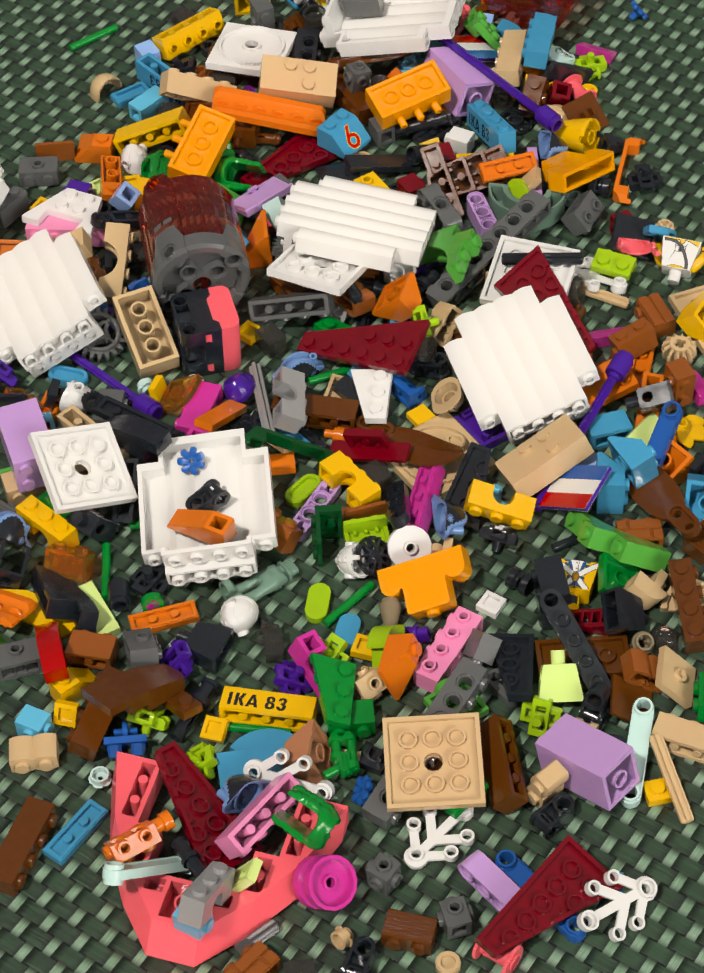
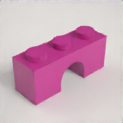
(300, 652)

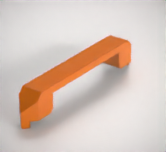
(621, 192)

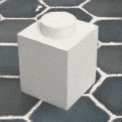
(460, 140)

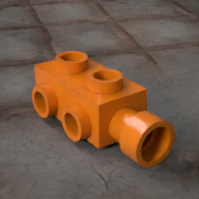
(134, 842)

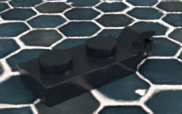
(431, 133)

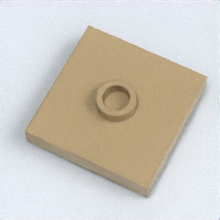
(675, 677)

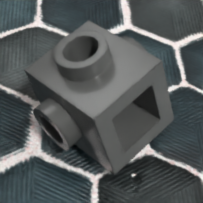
(357, 76)
(383, 873)
(455, 917)

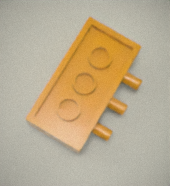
(408, 95)
(201, 143)

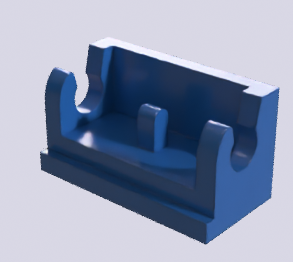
(407, 392)

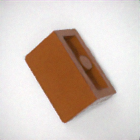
(63, 149)
(363, 511)

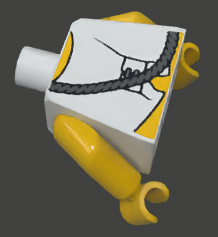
(679, 258)

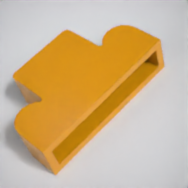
(575, 169)
(427, 581)

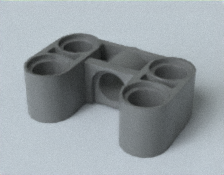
(433, 198)

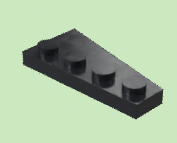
(473, 466)
(515, 665)

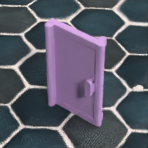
(252, 201)

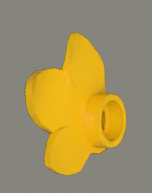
(690, 430)

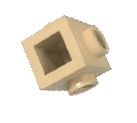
(367, 683)

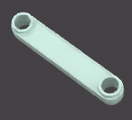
(638, 738)
(116, 872)

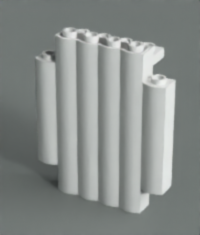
(403, 28)
(355, 223)
(46, 302)
(521, 363)
(251, 504)

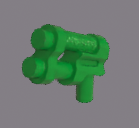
(344, 762)

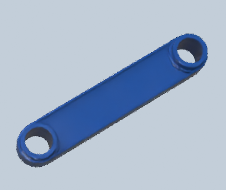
(665, 430)
(519, 874)

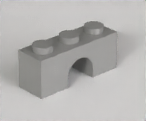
(290, 411)
(209, 888)

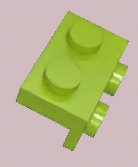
(613, 264)
(357, 529)

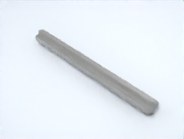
(261, 397)

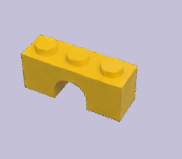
(341, 470)
(482, 503)
(50, 524)

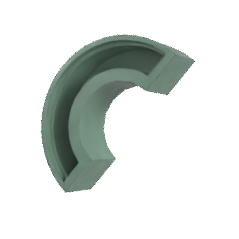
(502, 200)

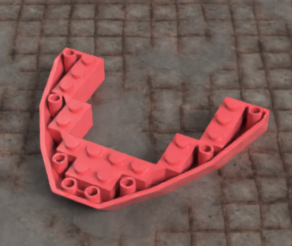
(154, 899)

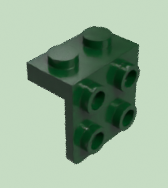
(325, 525)

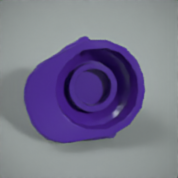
(239, 387)

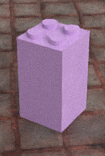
(465, 80)
(15, 425)
(597, 763)

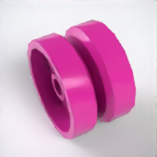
(324, 882)

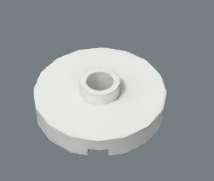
(407, 535)

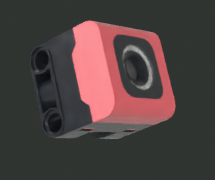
(206, 331)

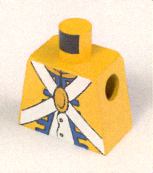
(581, 580)

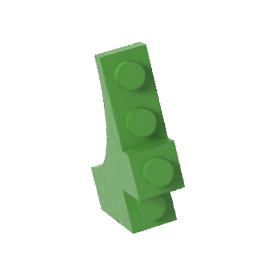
(454, 248)
(619, 544)

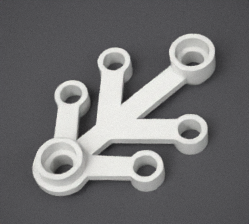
(593, 280)
(263, 773)
(436, 837)
(619, 902)

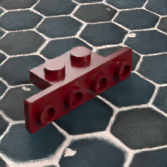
(371, 445)

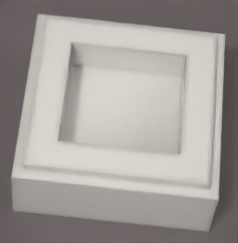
(491, 604)

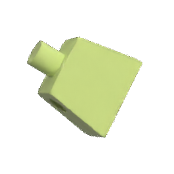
(559, 680)

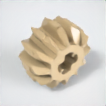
(678, 347)

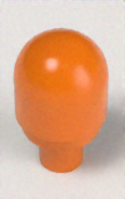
(335, 434)

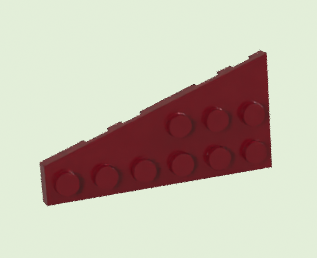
(291, 159)
(536, 271)
(374, 347)
(197, 806)
(546, 898)

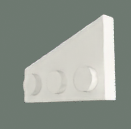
(373, 393)

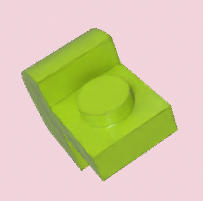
(377, 640)

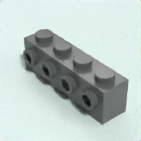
(291, 305)

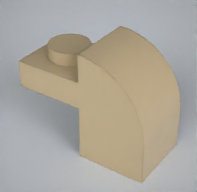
(647, 588)

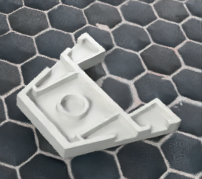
(67, 205)

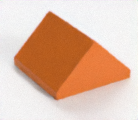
(677, 463)

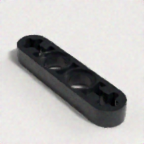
(398, 504)

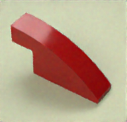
(51, 652)

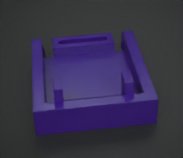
(470, 424)

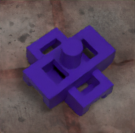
(7, 375)
(182, 659)
(294, 679)

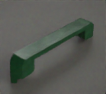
(259, 435)

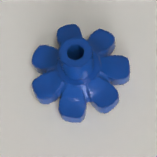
(637, 11)
(193, 464)
(363, 790)

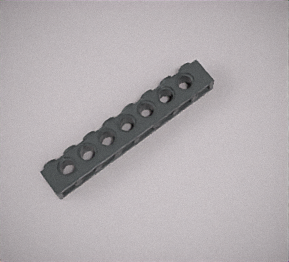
(516, 223)
(465, 673)

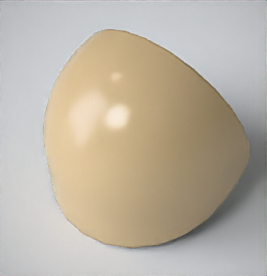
(98, 83)

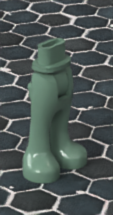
(266, 580)

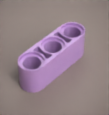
(480, 213)
(488, 879)

